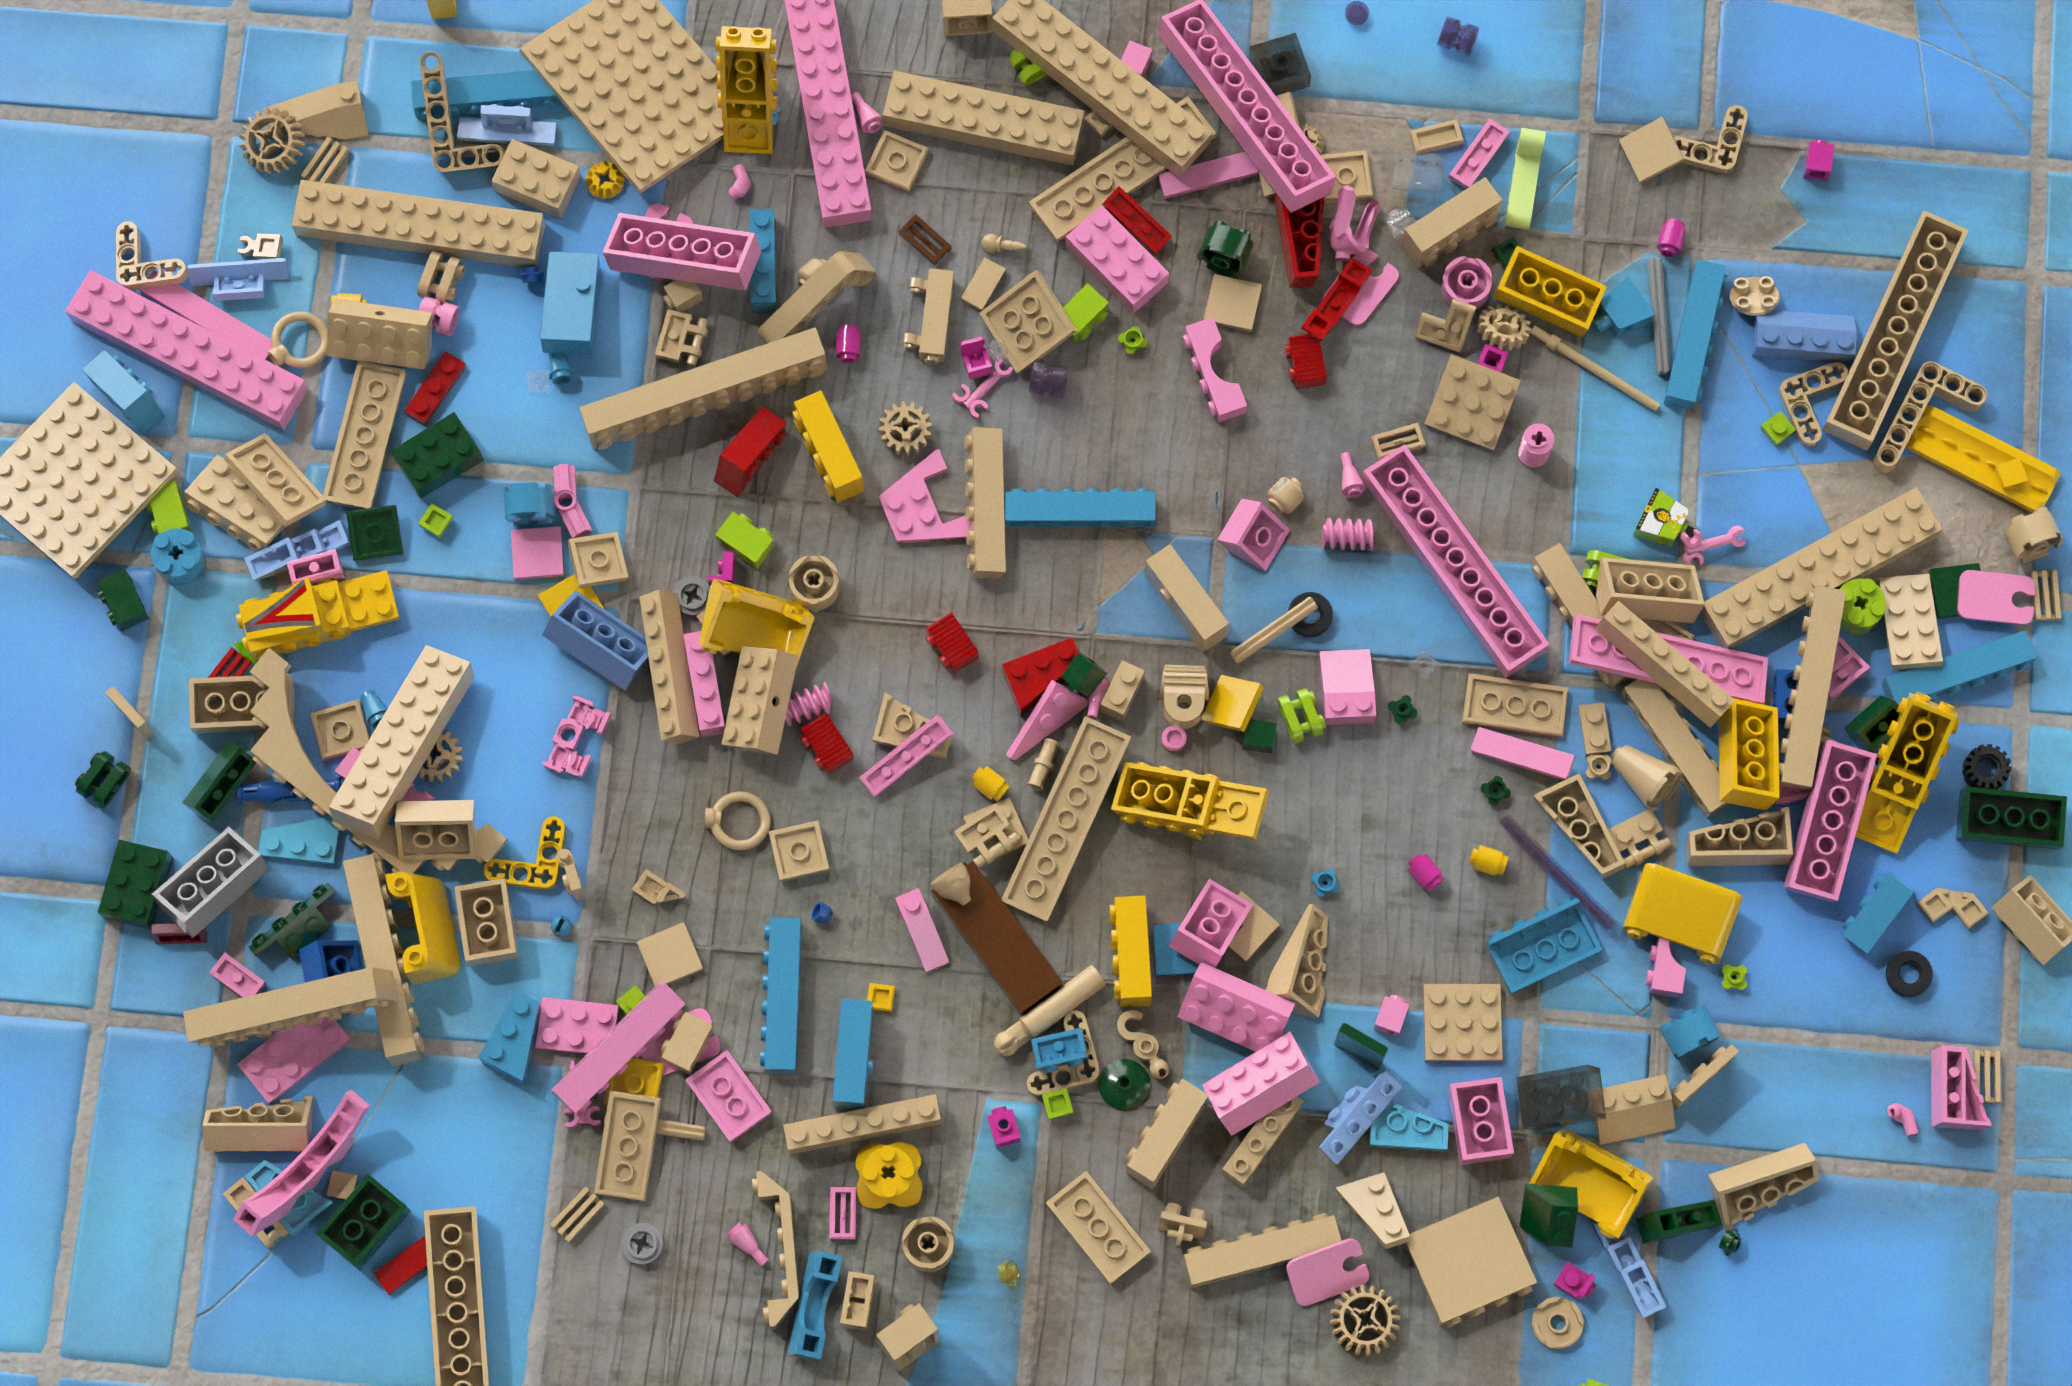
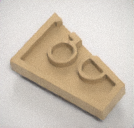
(899, 722)
(1377, 1207)

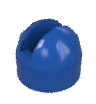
(821, 913)

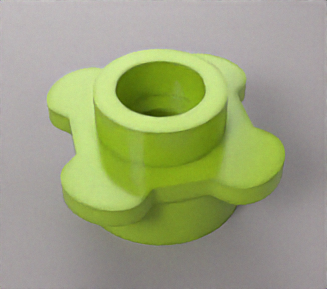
(1133, 333)
(1728, 982)

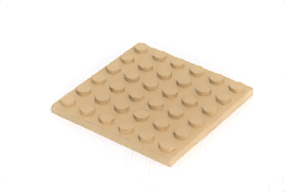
(78, 480)

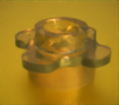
(1008, 1272)

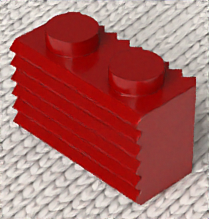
(1306, 361)
(952, 643)
(827, 744)

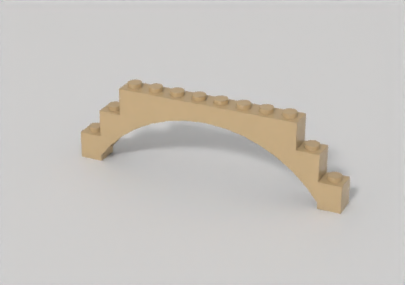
(284, 753)

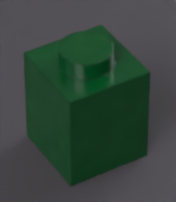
(1083, 675)
(1258, 736)

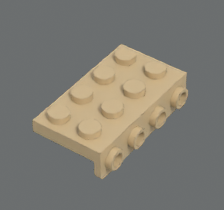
(232, 505)

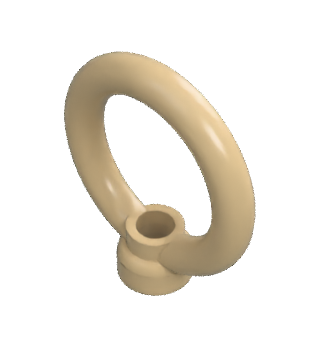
(280, 355)
(713, 819)

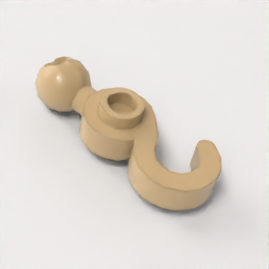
(1144, 1046)

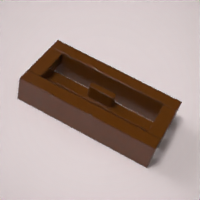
(925, 227)

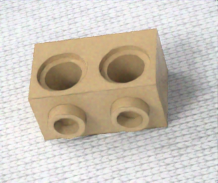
(857, 1301)

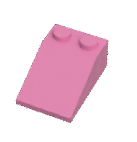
(1347, 687)
(1210, 924)

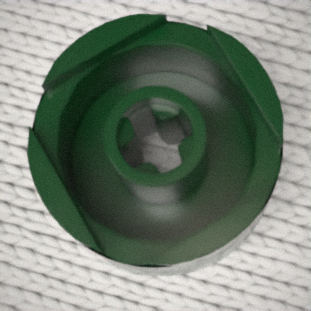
(1225, 249)

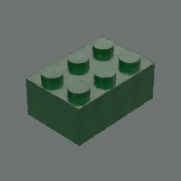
(437, 455)
(131, 882)
(363, 1222)

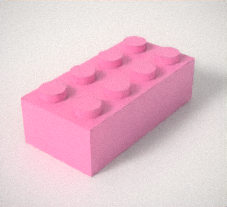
(1117, 259)
(1235, 1008)
(1260, 1083)

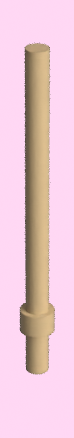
(1554, 343)

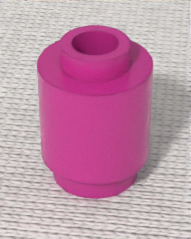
(1671, 238)
(848, 343)
(1425, 872)

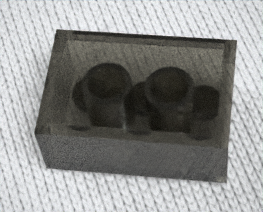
(1561, 1097)

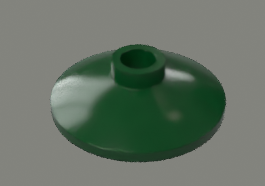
(1124, 1097)

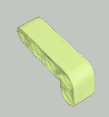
(1524, 178)

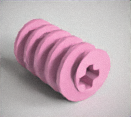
(1536, 445)
(1347, 534)
(808, 703)

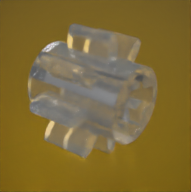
(1398, 222)

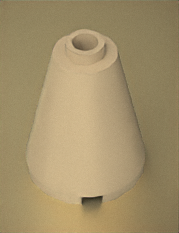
(1646, 775)

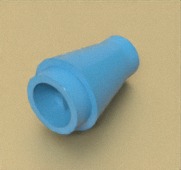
(559, 369)
(373, 708)

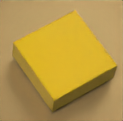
(2011, 473)
(881, 996)

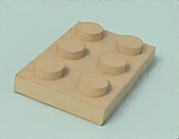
(1702, 1075)

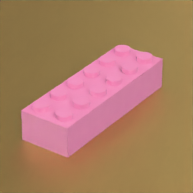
(682, 251)
(1830, 821)

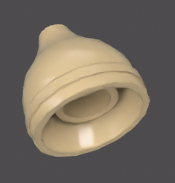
(954, 884)

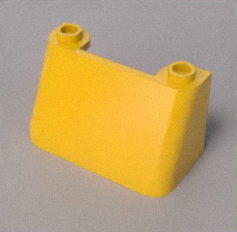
(752, 618)
(1682, 911)
(438, 951)
(1605, 1184)

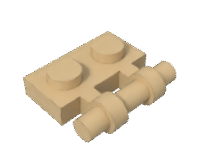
(674, 334)
(981, 830)
(1636, 830)
(571, 878)

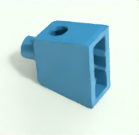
(1623, 310)

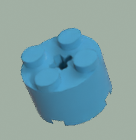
(529, 504)
(190, 561)
(1690, 1032)

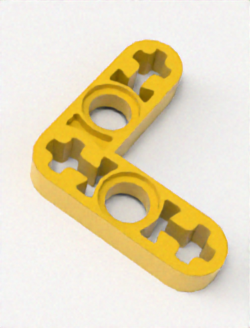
(542, 865)

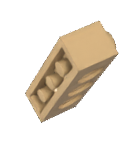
(1259, 1142)

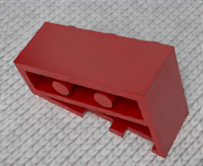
(749, 451)
(1033, 672)

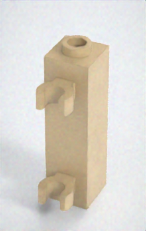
(936, 315)

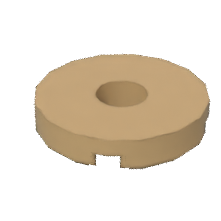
(1557, 1338)

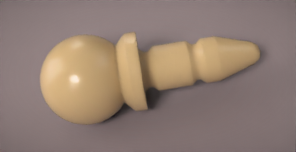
(992, 243)

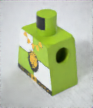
(1663, 520)

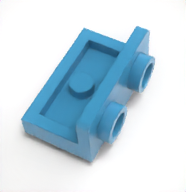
(1060, 1049)

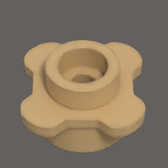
(1603, 761)

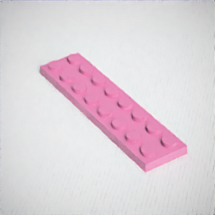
(1734, 671)

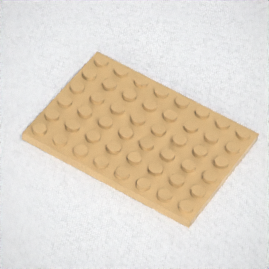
(632, 85)

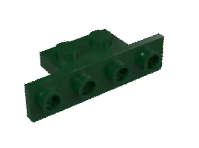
(298, 927)

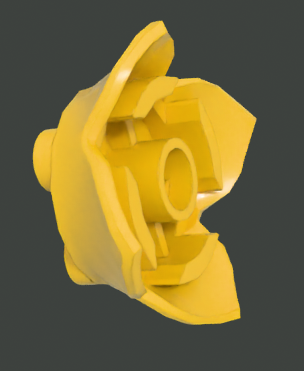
(903, 1189)

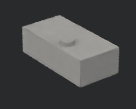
(210, 882)

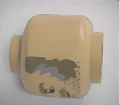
(1285, 495)

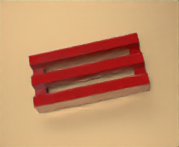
(225, 660)

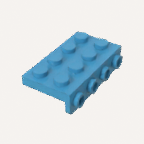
(1543, 945)

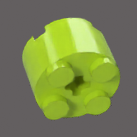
(1873, 603)

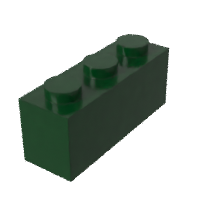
(219, 782)

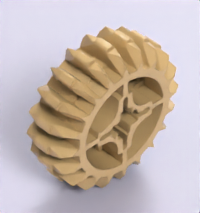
(268, 149)
(1354, 1315)

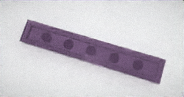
(1558, 871)

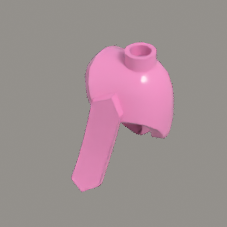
(1340, 233)

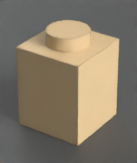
(682, 295)

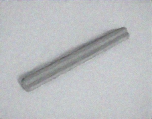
(1660, 319)

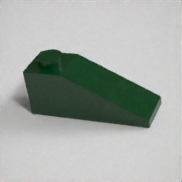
(1678, 1221)

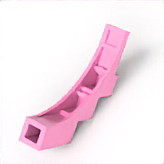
(306, 1170)

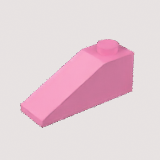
(921, 930)

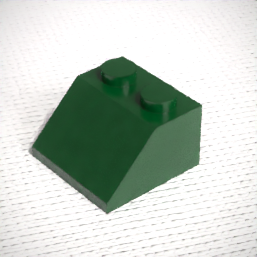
(1550, 1213)

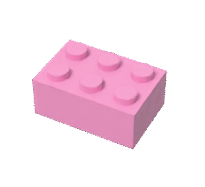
(1480, 1121)

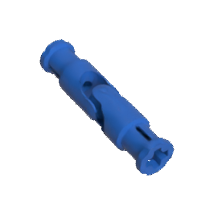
(272, 791)

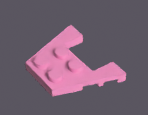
(912, 510)

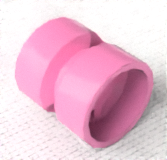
(447, 312)

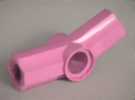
(566, 489)

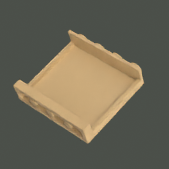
(1470, 1262)

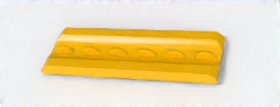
(1974, 457)

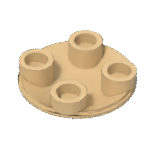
(1754, 295)

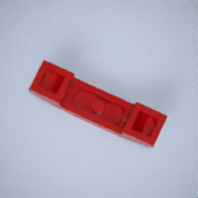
(1337, 300)

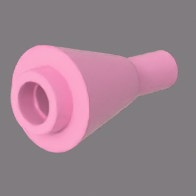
(868, 117)
(1351, 481)
(1096, 698)
(743, 1238)

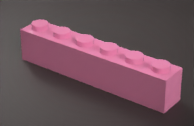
(618, 1047)

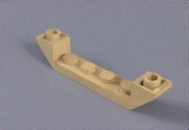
(780, 1308)

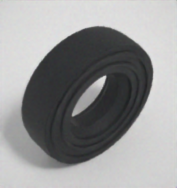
(1324, 622)
(1909, 989)

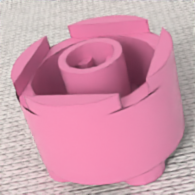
(1470, 272)

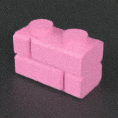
(317, 568)

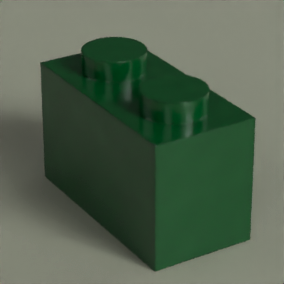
(122, 599)
(1872, 724)

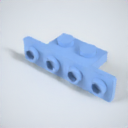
(505, 123)
(238, 278)
(1356, 1115)

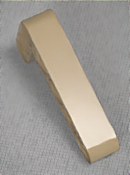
(446, 124)
(836, 273)
(1916, 407)

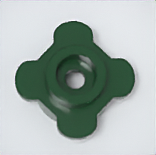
(1399, 716)
(1496, 783)
(1730, 1241)

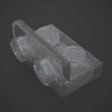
(1418, 172)

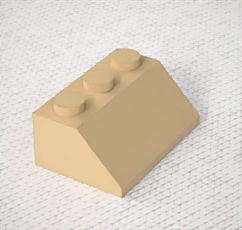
(435, 829)
(2035, 919)
(1636, 1110)

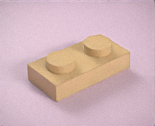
(1594, 729)

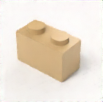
(1122, 691)
(686, 1043)

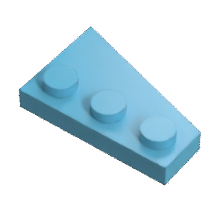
(307, 1206)

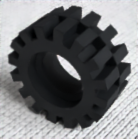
(1988, 753)

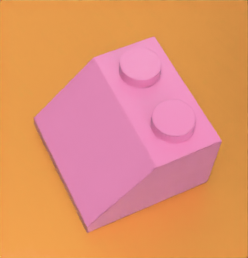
(1254, 533)

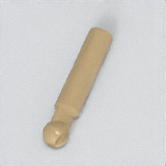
(1049, 1011)

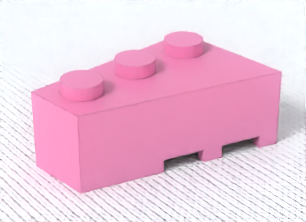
(1955, 1092)

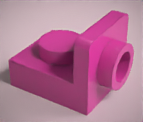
(725, 567)
(1575, 1282)

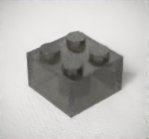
(1281, 64)

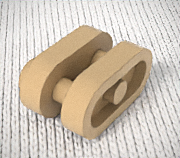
(446, 289)

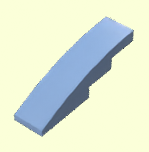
(275, 557)
(1632, 1272)

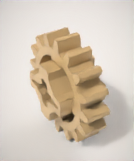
(1506, 327)
(895, 429)
(445, 758)

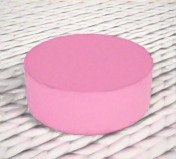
(1173, 738)

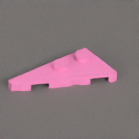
(1051, 712)

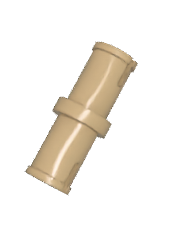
(1043, 764)

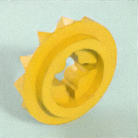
(607, 189)

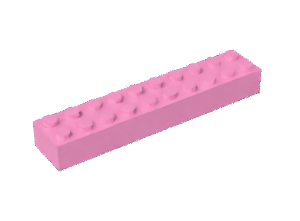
(1246, 105)
(828, 112)
(187, 350)
(1455, 561)

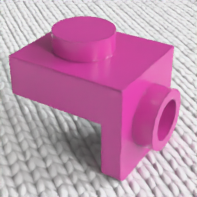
(975, 357)

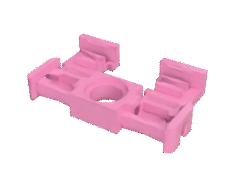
(568, 757)

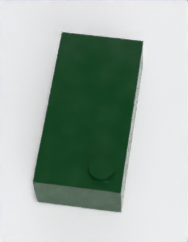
(2011, 818)

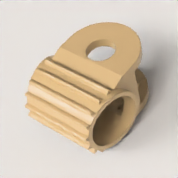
(1184, 685)

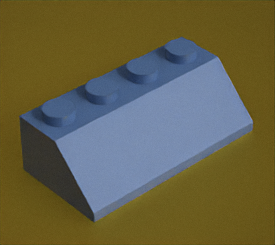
(1805, 336)
(598, 640)

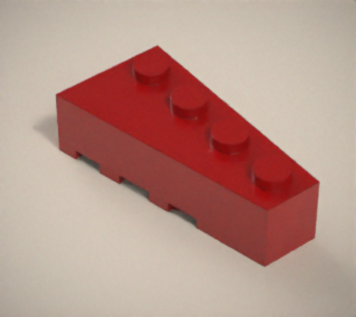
(1301, 241)

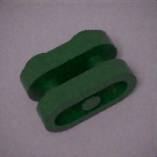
(101, 765)

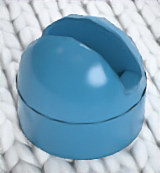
(565, 929)

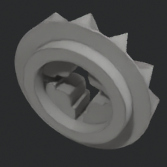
(689, 585)
(637, 1232)

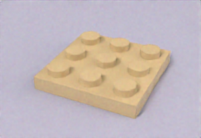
(1028, 321)
(1472, 402)
(1462, 1022)

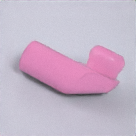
(742, 183)
(1904, 1116)

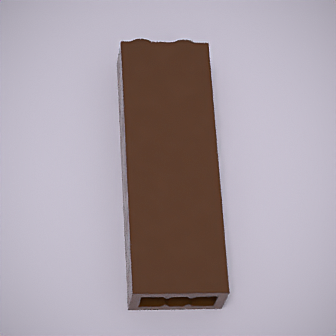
(1001, 944)

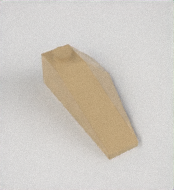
(329, 112)
(1300, 966)

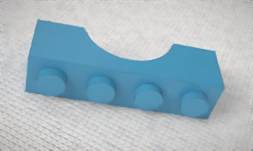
(764, 275)
(808, 1328)

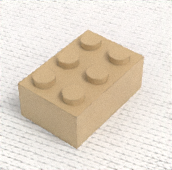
(536, 178)
(486, 922)

